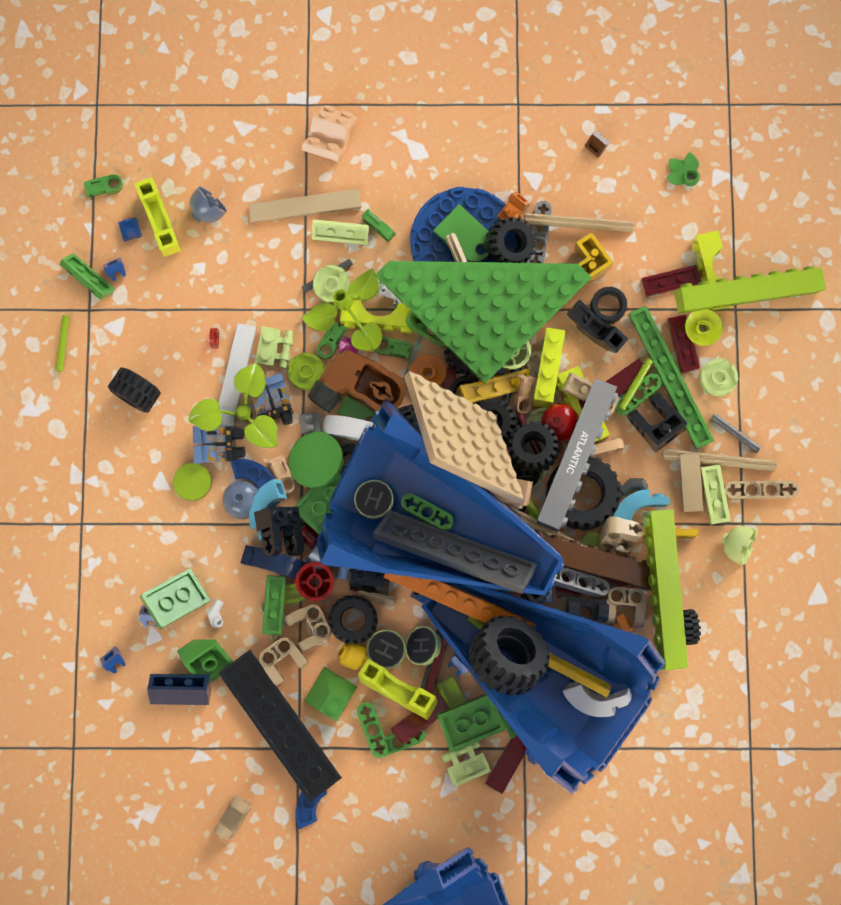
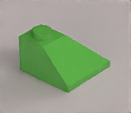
(204, 657)
(330, 694)

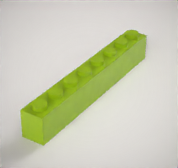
(749, 290)
(665, 588)

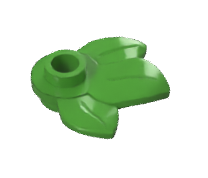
(681, 169)

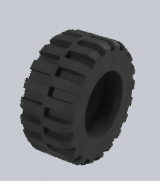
(609, 499)
(499, 671)

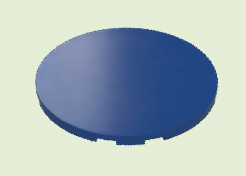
(477, 202)

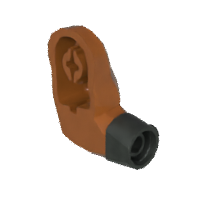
(360, 379)

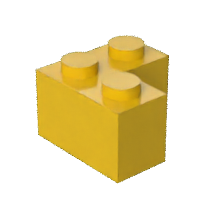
(594, 257)

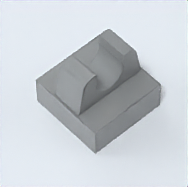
(310, 423)

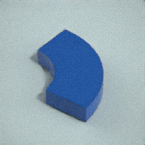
(251, 471)
(306, 810)

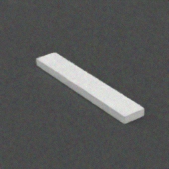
(238, 359)

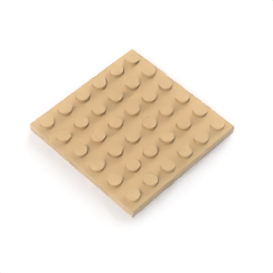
(463, 438)

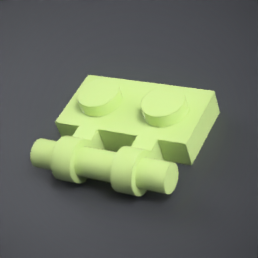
(268, 347)
(468, 769)

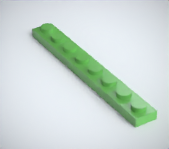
(670, 376)

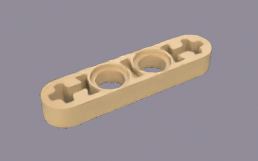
(761, 490)

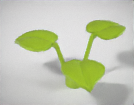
(322, 315)
(261, 431)

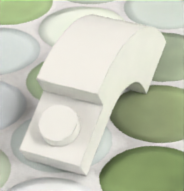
(344, 426)
(595, 704)

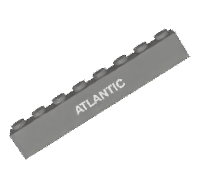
(576, 455)

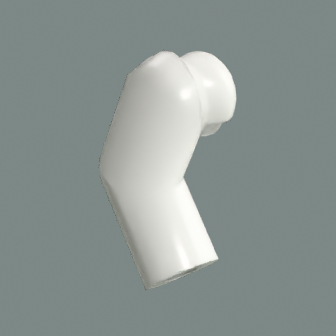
(386, 292)
(214, 614)

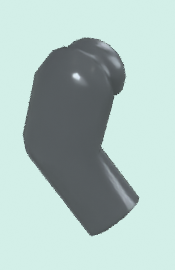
(633, 483)

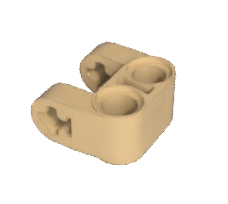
(619, 532)
(625, 601)
(314, 624)
(271, 669)
(232, 818)

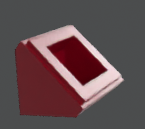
(309, 536)

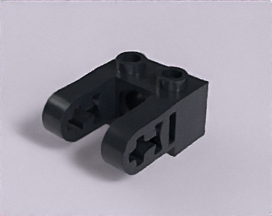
(666, 430)
(276, 519)
(369, 582)
(598, 608)

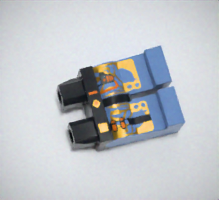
(279, 404)
(224, 444)

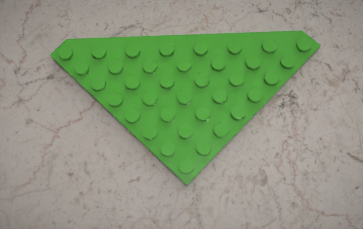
(483, 307)

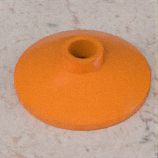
(429, 363)

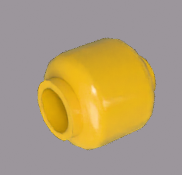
(352, 655)

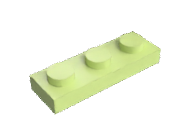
(340, 232)
(715, 494)

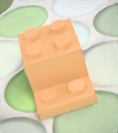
(329, 133)

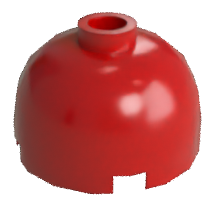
(561, 419)
(314, 583)

